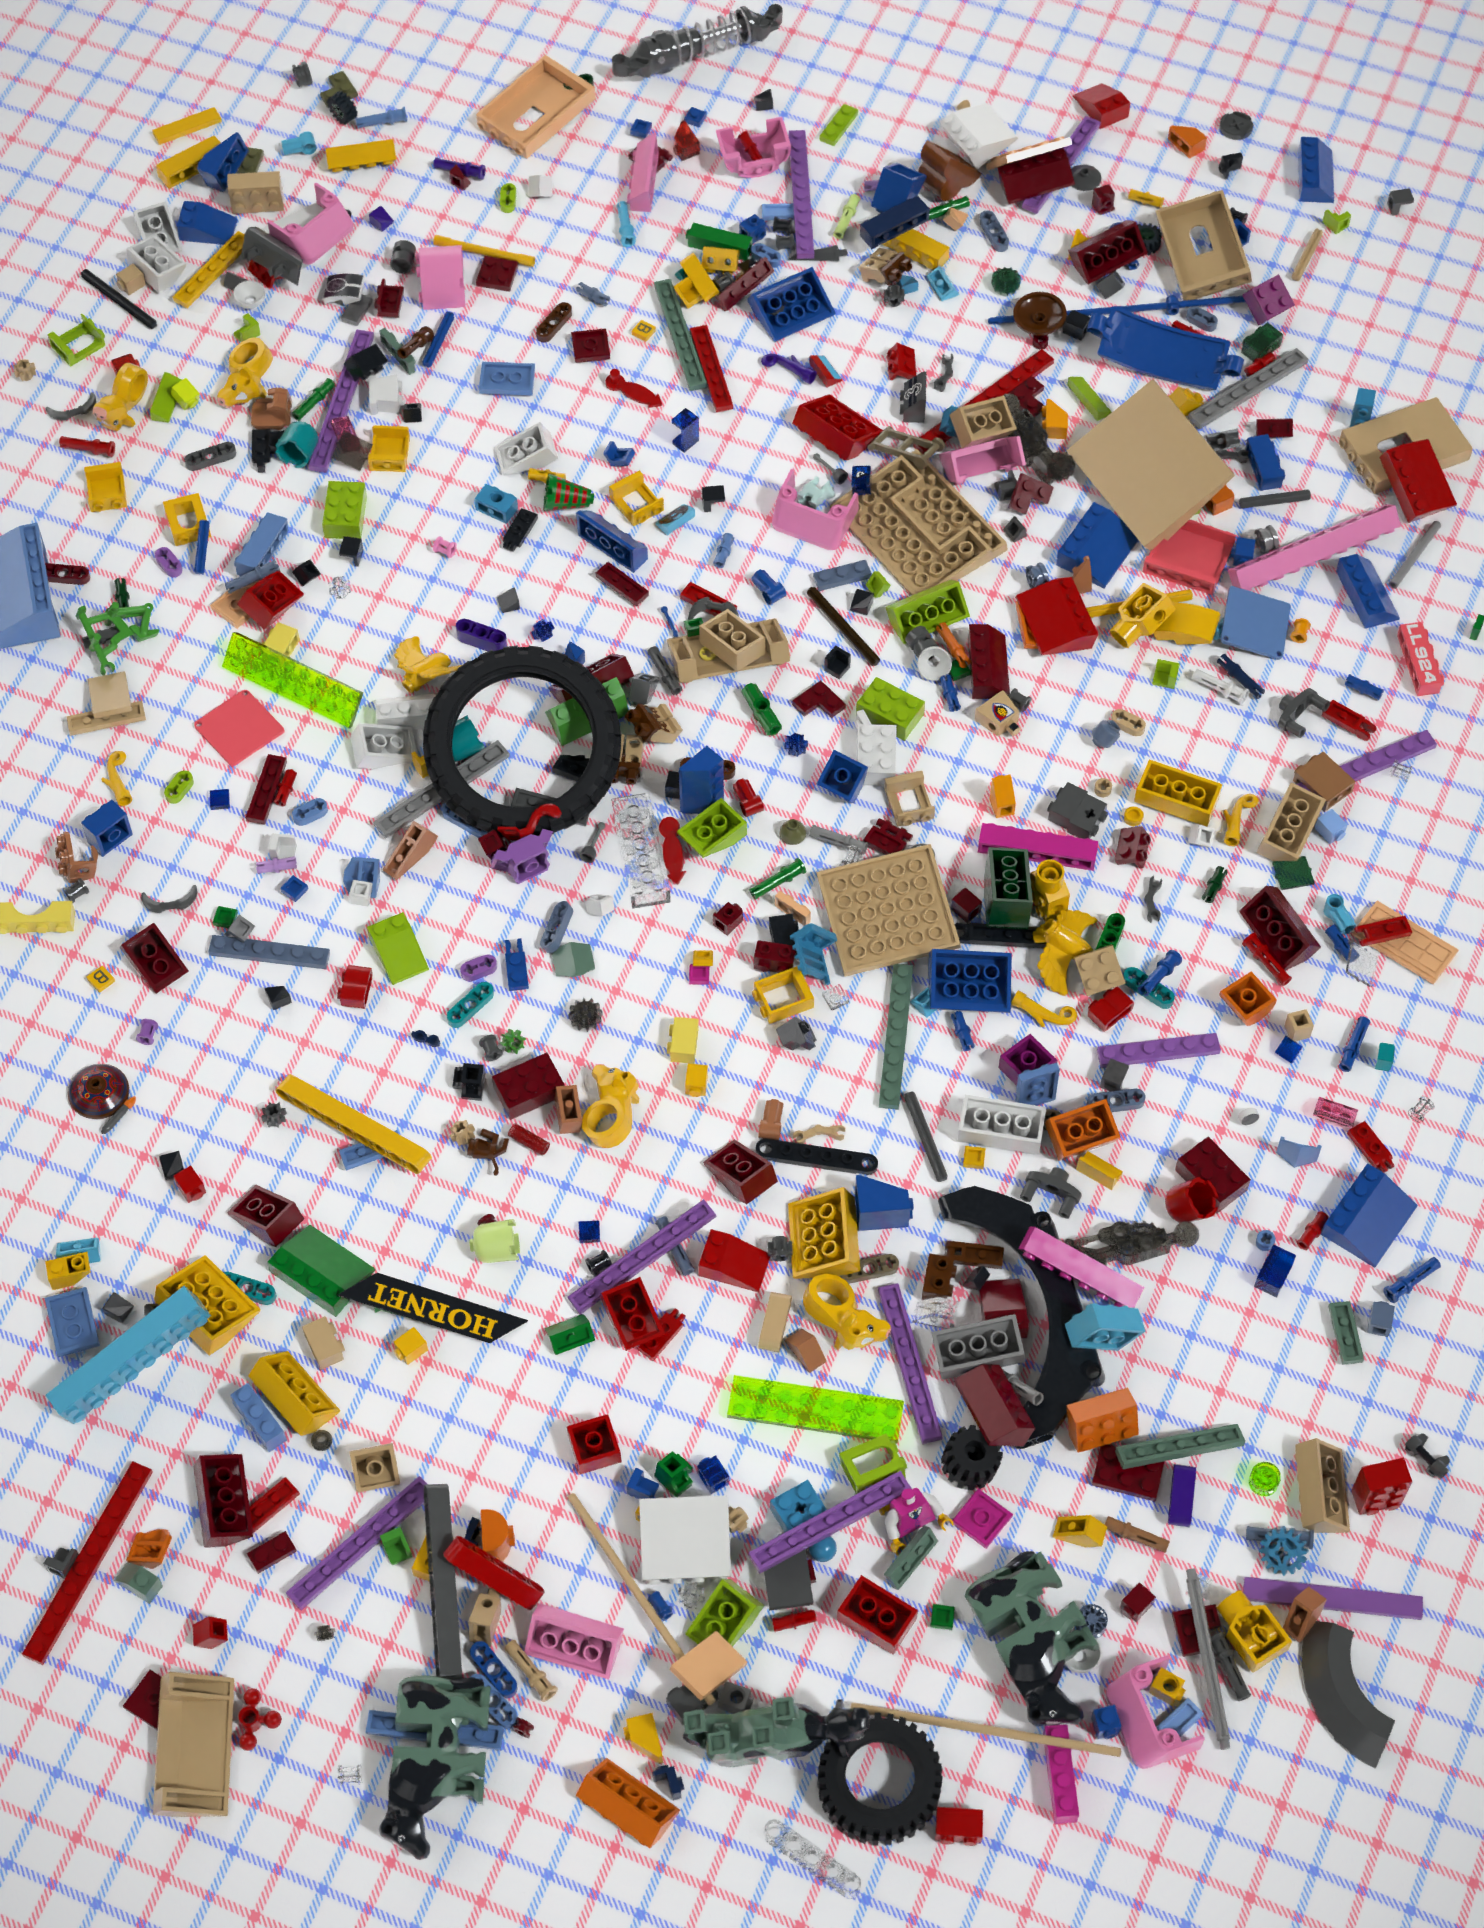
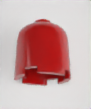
(1191, 1200)

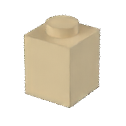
(130, 279)
(1299, 1025)

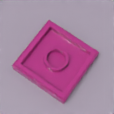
(982, 1518)

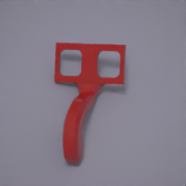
(546, 809)

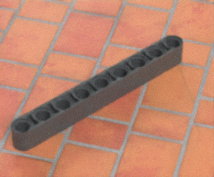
(442, 1582)

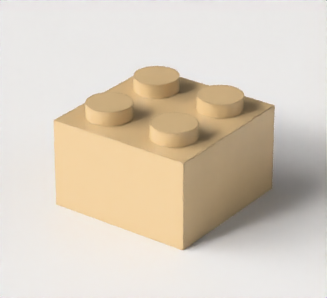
(1099, 970)

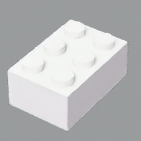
(877, 751)

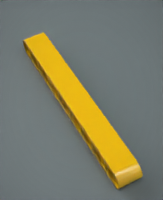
(353, 1124)

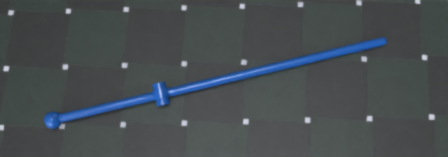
(1171, 305)

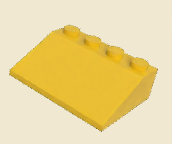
(824, 1235)
(221, 1297)

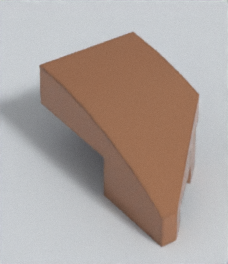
(1082, 576)

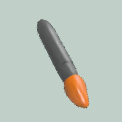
(128, 1104)

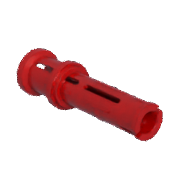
(96, 446)
(1259, 953)

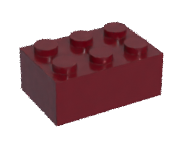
(527, 1085)
(1213, 1164)

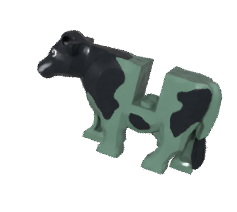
(1042, 1644)
(774, 1731)
(431, 1773)

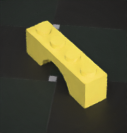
(56, 918)

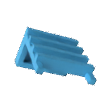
(809, 946)

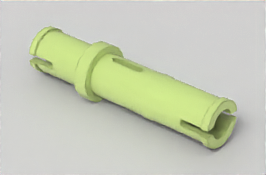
(848, 211)

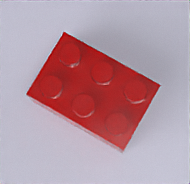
(1381, 1486)
(877, 1614)

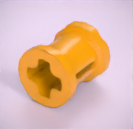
(1299, 634)

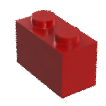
(959, 1826)

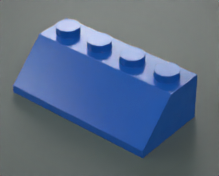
(1315, 171)
(611, 540)
(1366, 591)
(701, 781)

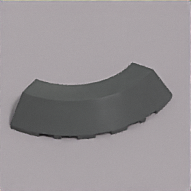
(1337, 1695)

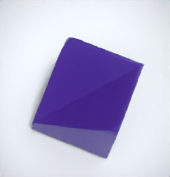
(380, 218)

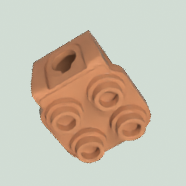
(272, 412)
(67, 865)

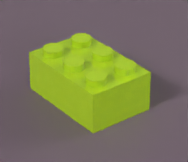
(344, 509)
(891, 706)

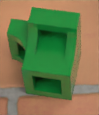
(674, 1473)

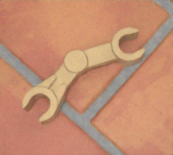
(831, 1131)

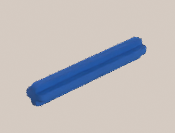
(438, 339)

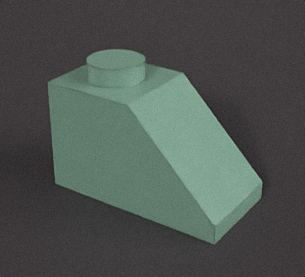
(139, 1582)

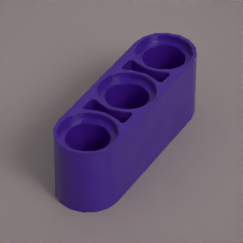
(471, 633)
(1182, 1495)

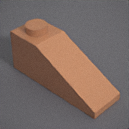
(410, 850)

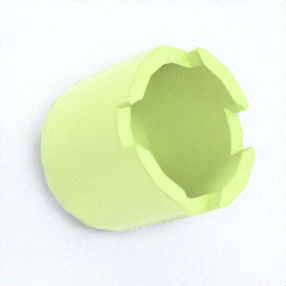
(495, 1242)

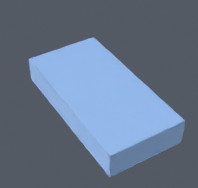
(782, 211)
(1182, 1717)

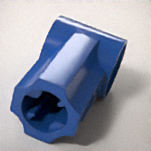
(771, 590)

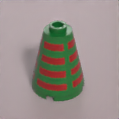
(565, 494)

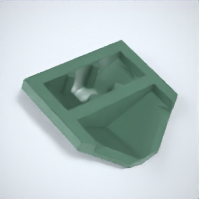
(573, 959)

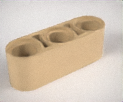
(775, 1322)

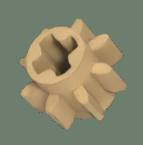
(24, 370)
(462, 1132)
(737, 1519)

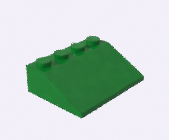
(319, 1268)

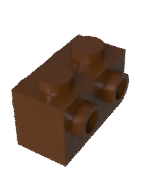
(938, 1277)

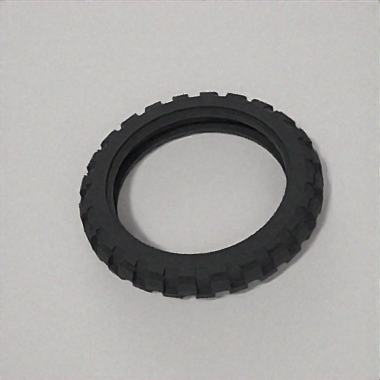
(503, 665)

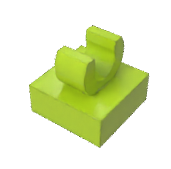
(877, 584)

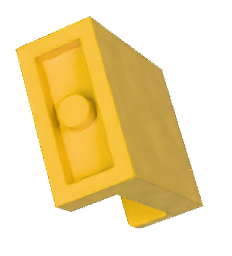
(389, 448)
(106, 487)

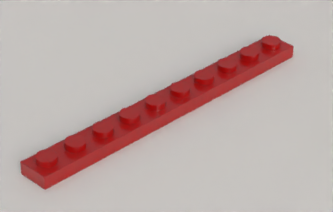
(1031, 367)
(87, 1563)

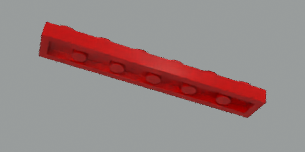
(711, 368)

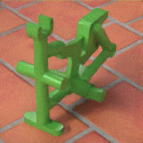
(114, 615)

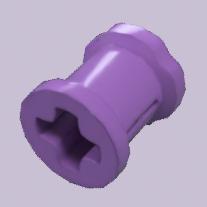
(147, 1031)

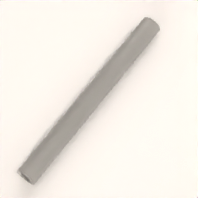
(1415, 554)

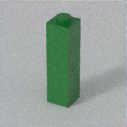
(703, 235)

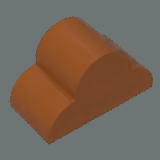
(945, 171)

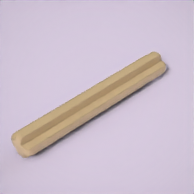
(1307, 254)

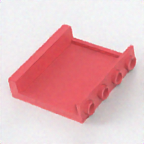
(1192, 556)

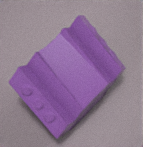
(524, 857)

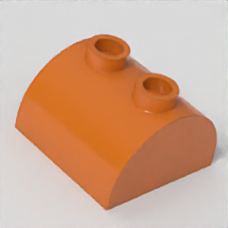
(1248, 999)
(496, 1534)

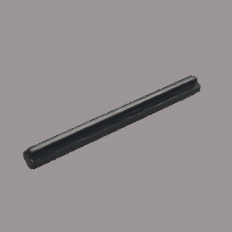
(119, 299)

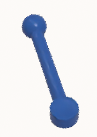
(664, 609)

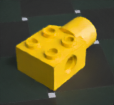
(1141, 614)
(1049, 889)
(1253, 1631)

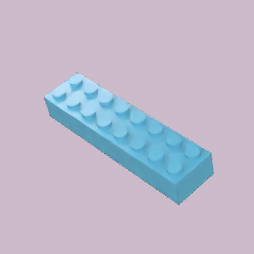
(128, 1355)

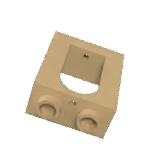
(904, 783)

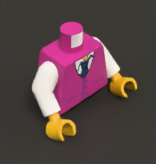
(910, 1513)

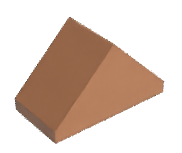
(806, 1349)

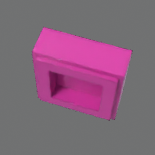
(699, 975)

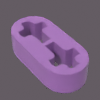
(171, 560)
(478, 967)

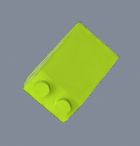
(714, 829)
(397, 948)
(727, 1611)

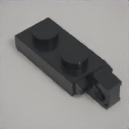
(260, 448)

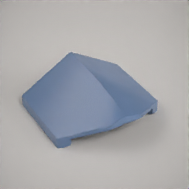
(363, 870)
(1296, 1153)

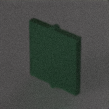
(1293, 873)

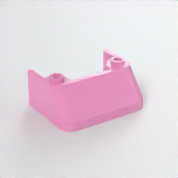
(321, 232)
(983, 458)
(808, 523)
(1145, 1743)

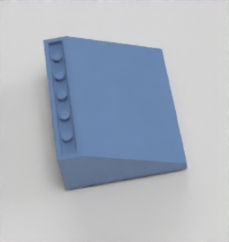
(24, 589)

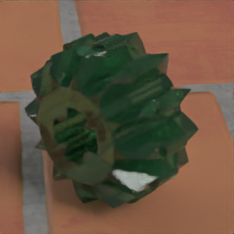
(1005, 280)

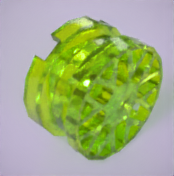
(1265, 1478)

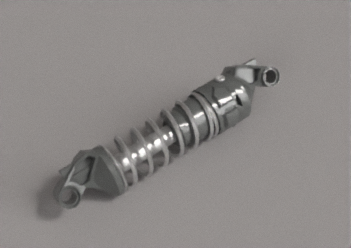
(669, 48)

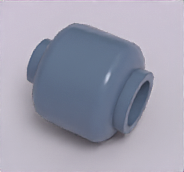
(1105, 733)

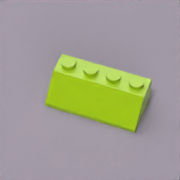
(928, 609)

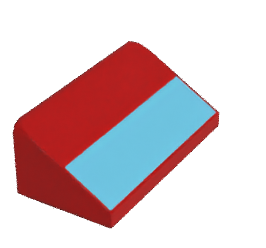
(824, 370)

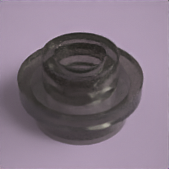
(321, 1446)
(324, 1633)

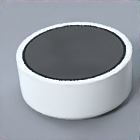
(1248, 1116)

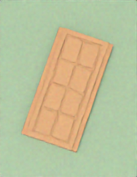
(1419, 953)

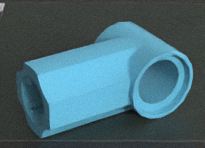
(304, 143)
(1338, 914)

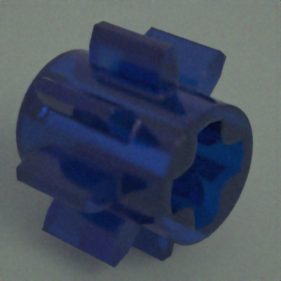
(542, 630)
(796, 744)

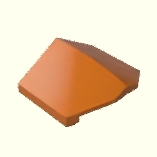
(149, 1548)

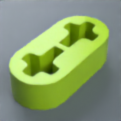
(511, 198)
(180, 787)

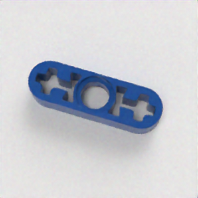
(508, 1678)

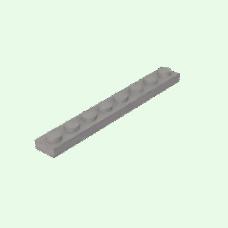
(1248, 388)
(429, 798)

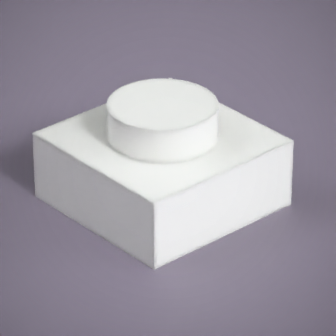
(861, 718)

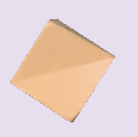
(955, 218)

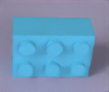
(1105, 1327)

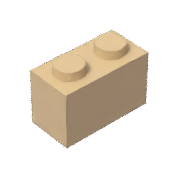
(323, 1342)

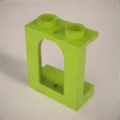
(59, 343)
(873, 1476)

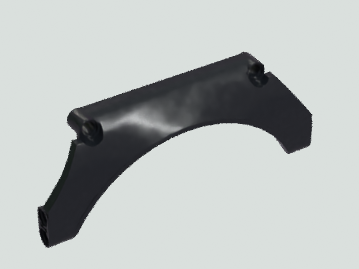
(1066, 1368)

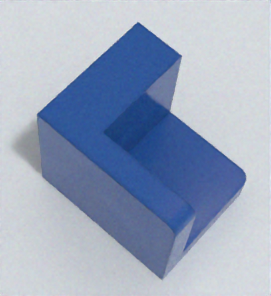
(640, 1486)

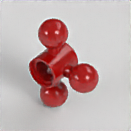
(271, 1719)

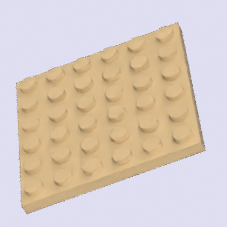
(888, 910)

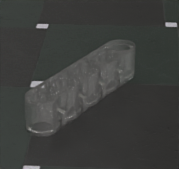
(808, 1848)

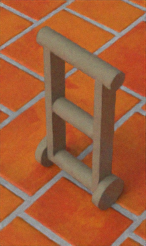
(918, 460)

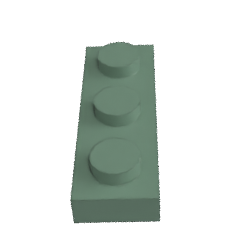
(392, 345)
(1346, 1332)
(911, 1557)

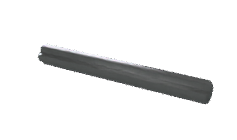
(926, 1136)

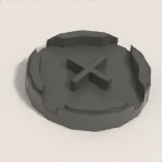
(1236, 125)

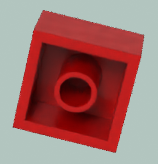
(594, 1444)

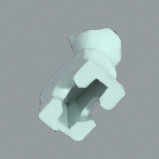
(814, 494)

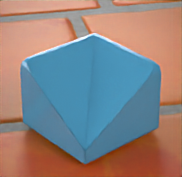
(908, 283)

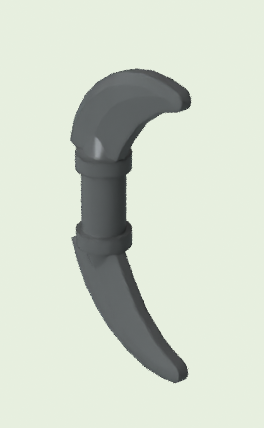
(67, 414)
(706, 603)
(181, 904)

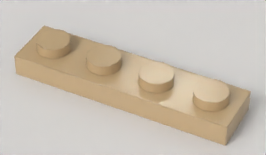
(86, 723)

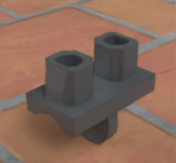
(1224, 439)

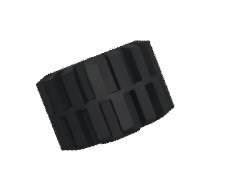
(970, 1458)

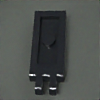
(519, 529)

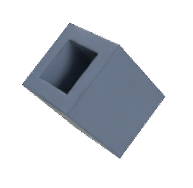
(1381, 1318)

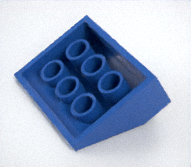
(803, 302)
(1103, 539)
(970, 980)
(1369, 1216)

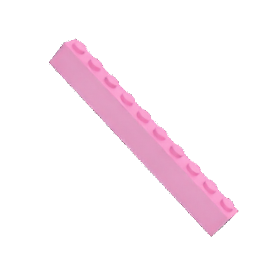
(1315, 547)

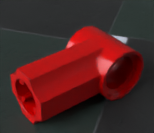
(749, 801)

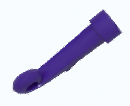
(807, 374)

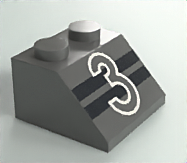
(914, 399)

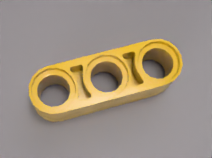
(699, 277)

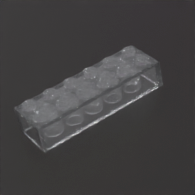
(640, 850)

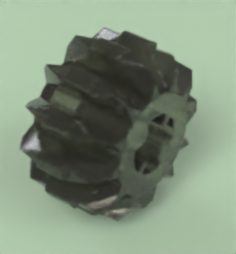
(578, 1017)

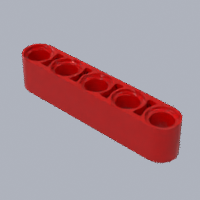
(494, 1573)

